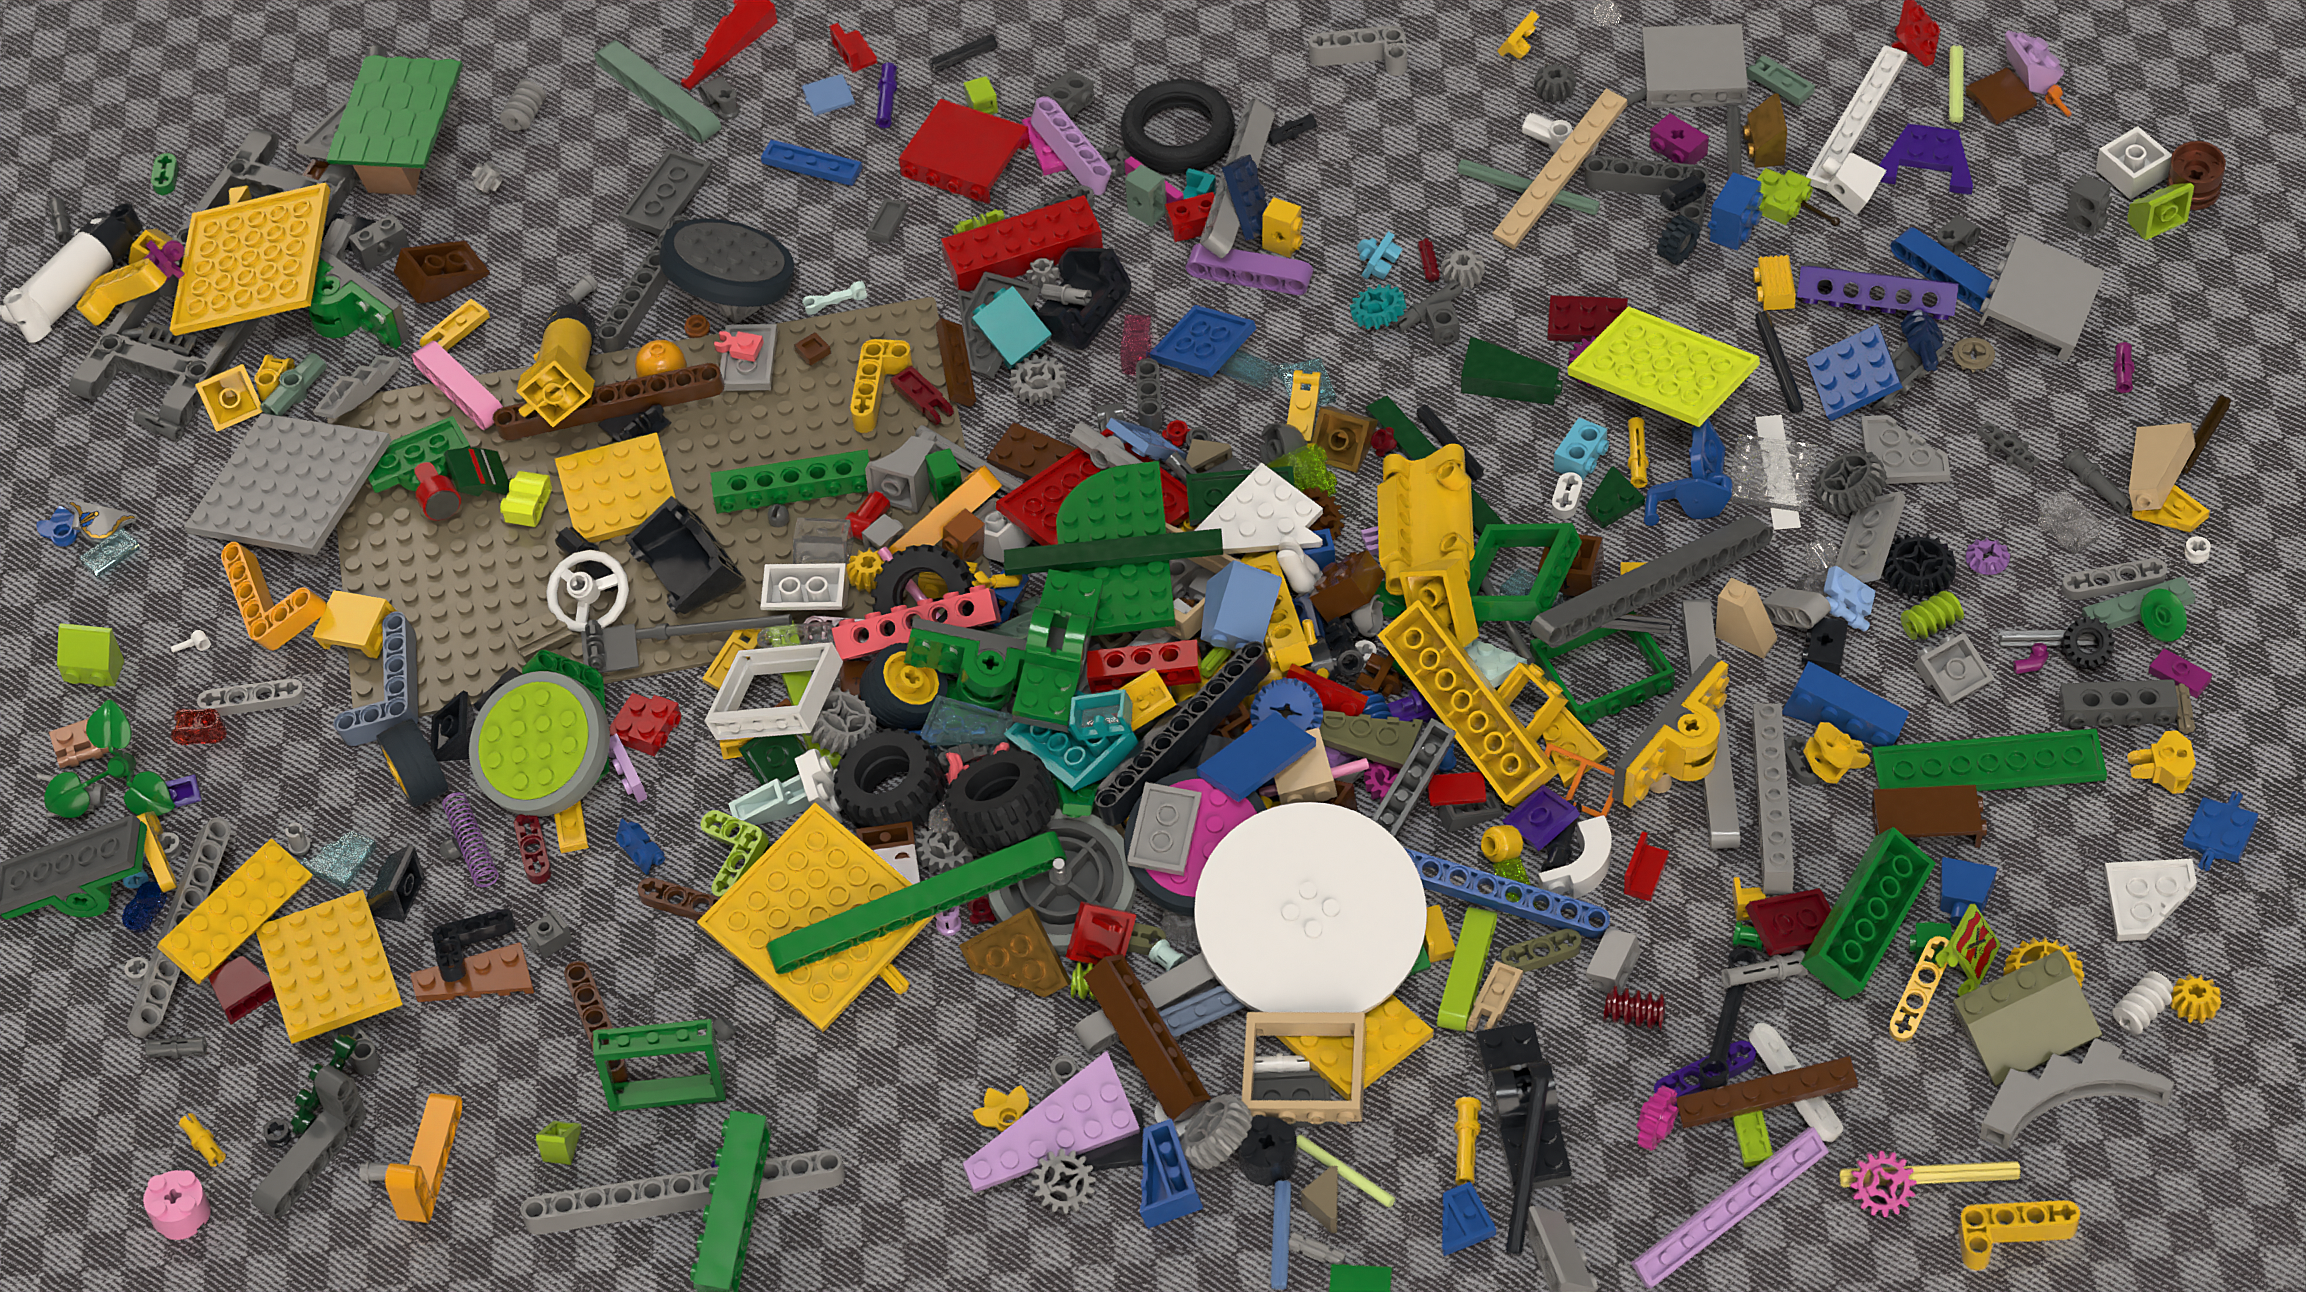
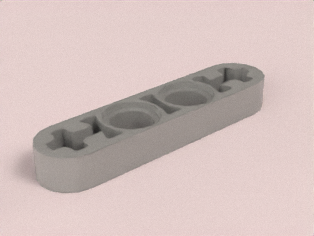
(2115, 582)
(250, 693)

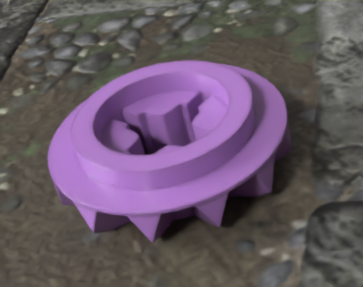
(1991, 565)

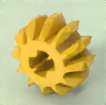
(863, 569)
(2195, 998)

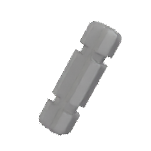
(1315, 1249)

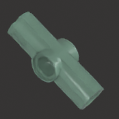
(294, 385)

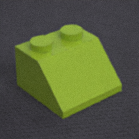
(2161, 210)
(88, 655)

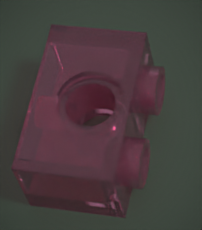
(1135, 341)

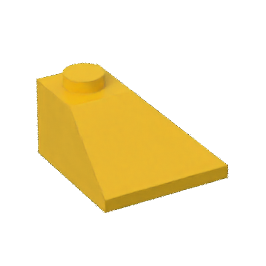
(229, 397)

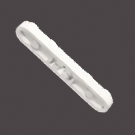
(1780, 1059)

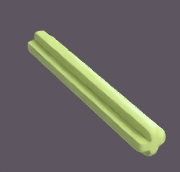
(1956, 84)

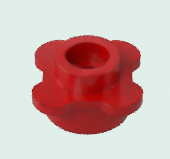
(1176, 432)

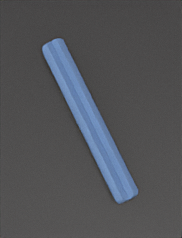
(1281, 1231)

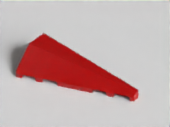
(732, 35)

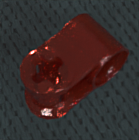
(198, 726)

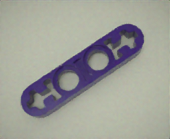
(1739, 1066)

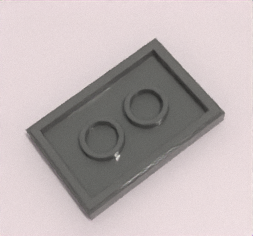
(1293, 1087)

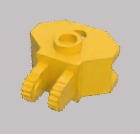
(1835, 753)
(2166, 762)

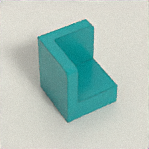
(1199, 183)

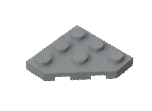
(1903, 452)

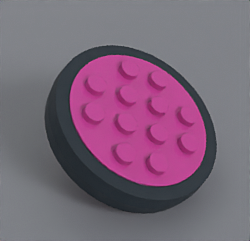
(1215, 819)

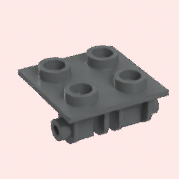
(609, 647)

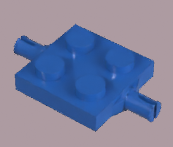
(2220, 830)

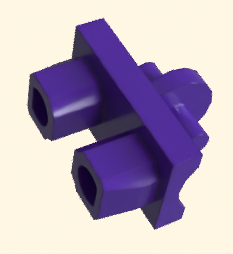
(1412, 707)

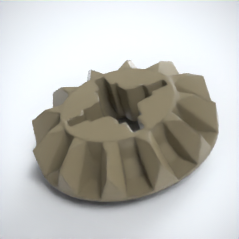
(1984, 354)

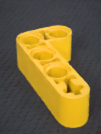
(118, 288)
(875, 361)
(2063, 1225)

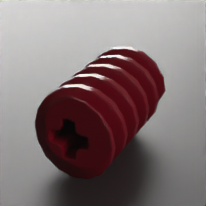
(1635, 1008)

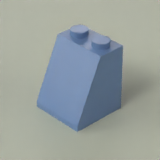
(1238, 605)

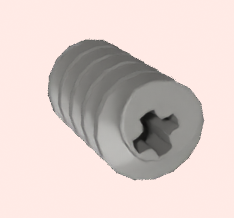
(522, 105)

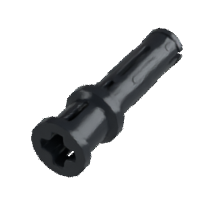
(1560, 849)

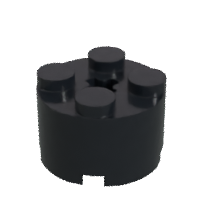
(1268, 1151)

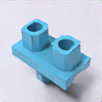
(1369, 250)

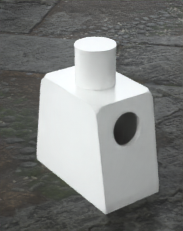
(1852, 180)

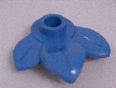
(58, 528)

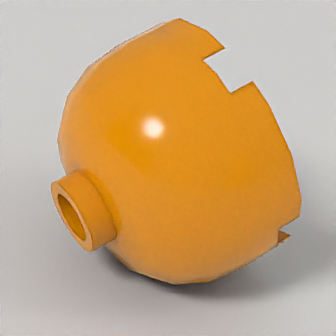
(659, 357)

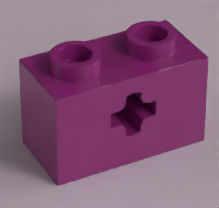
(1678, 140)

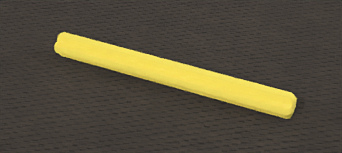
(1946, 1173)

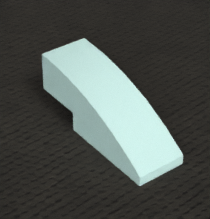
(771, 802)

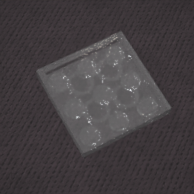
(1772, 473)

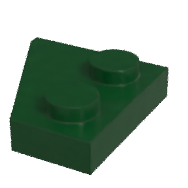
(1613, 499)

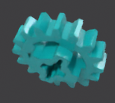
(1378, 306)

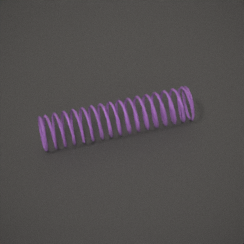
(475, 832)

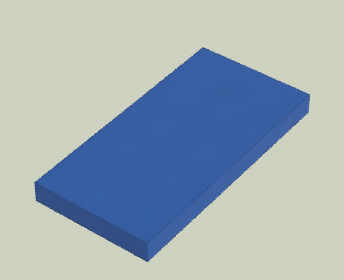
(1256, 756)

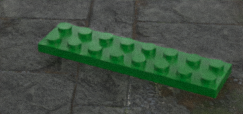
(1993, 761)

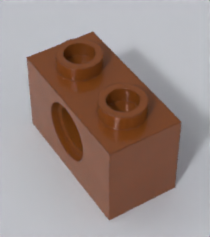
(964, 536)

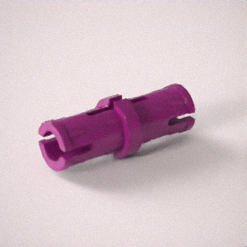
(2124, 379)

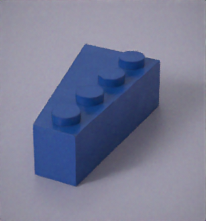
(1849, 708)

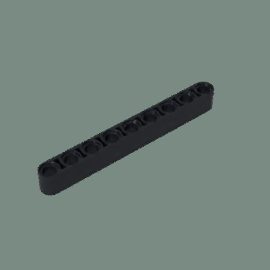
(1184, 731)

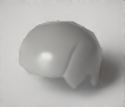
(1369, 617)

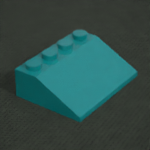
(1070, 759)

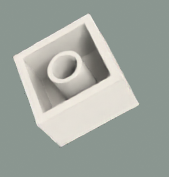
(2133, 162)

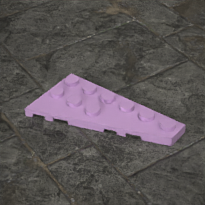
(1076, 1117)

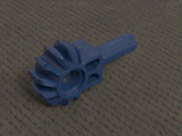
(1923, 337)

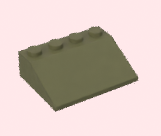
(2027, 1017)

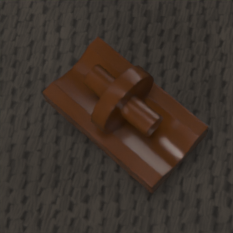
(1381, 667)

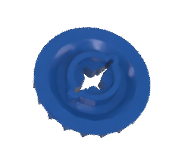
(1293, 693)

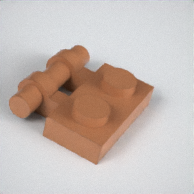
(73, 745)

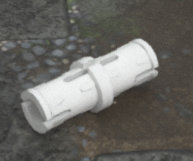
(1280, 1063)

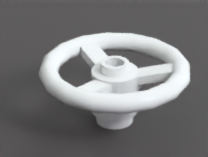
(586, 589)

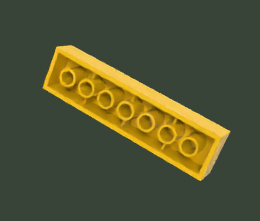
(1467, 703)

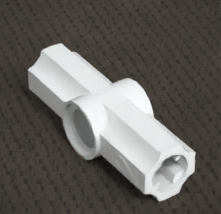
(1549, 131)

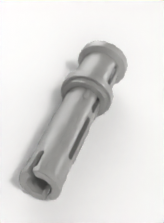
(1776, 968)

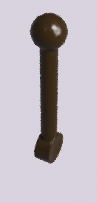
(1835, 221)

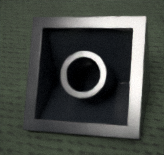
(452, 729)

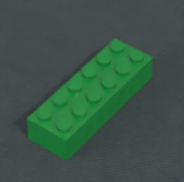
(1868, 913)
(732, 1203)

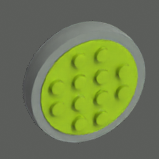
(539, 744)

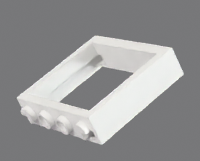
(729, 723)

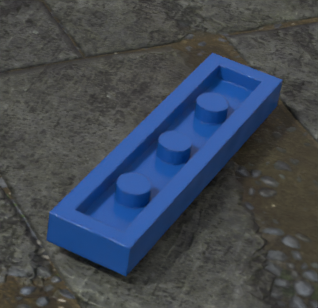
(811, 162)

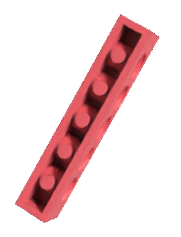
(846, 634)

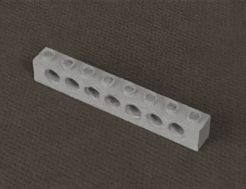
(1772, 799)

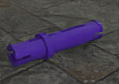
(887, 86)

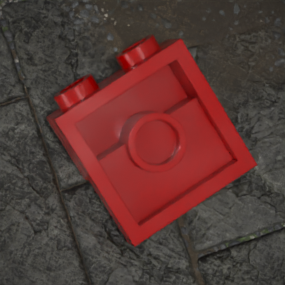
(646, 723)

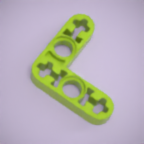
(740, 844)

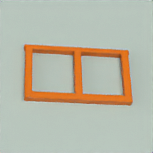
(1584, 763)

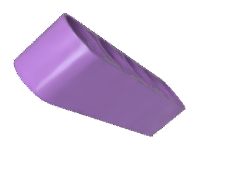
(1251, 270)

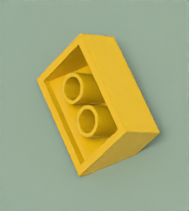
(1446, 590)

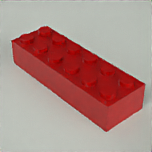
(1015, 242)

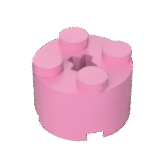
(176, 1204)

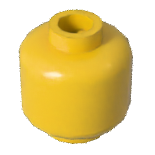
(1501, 843)

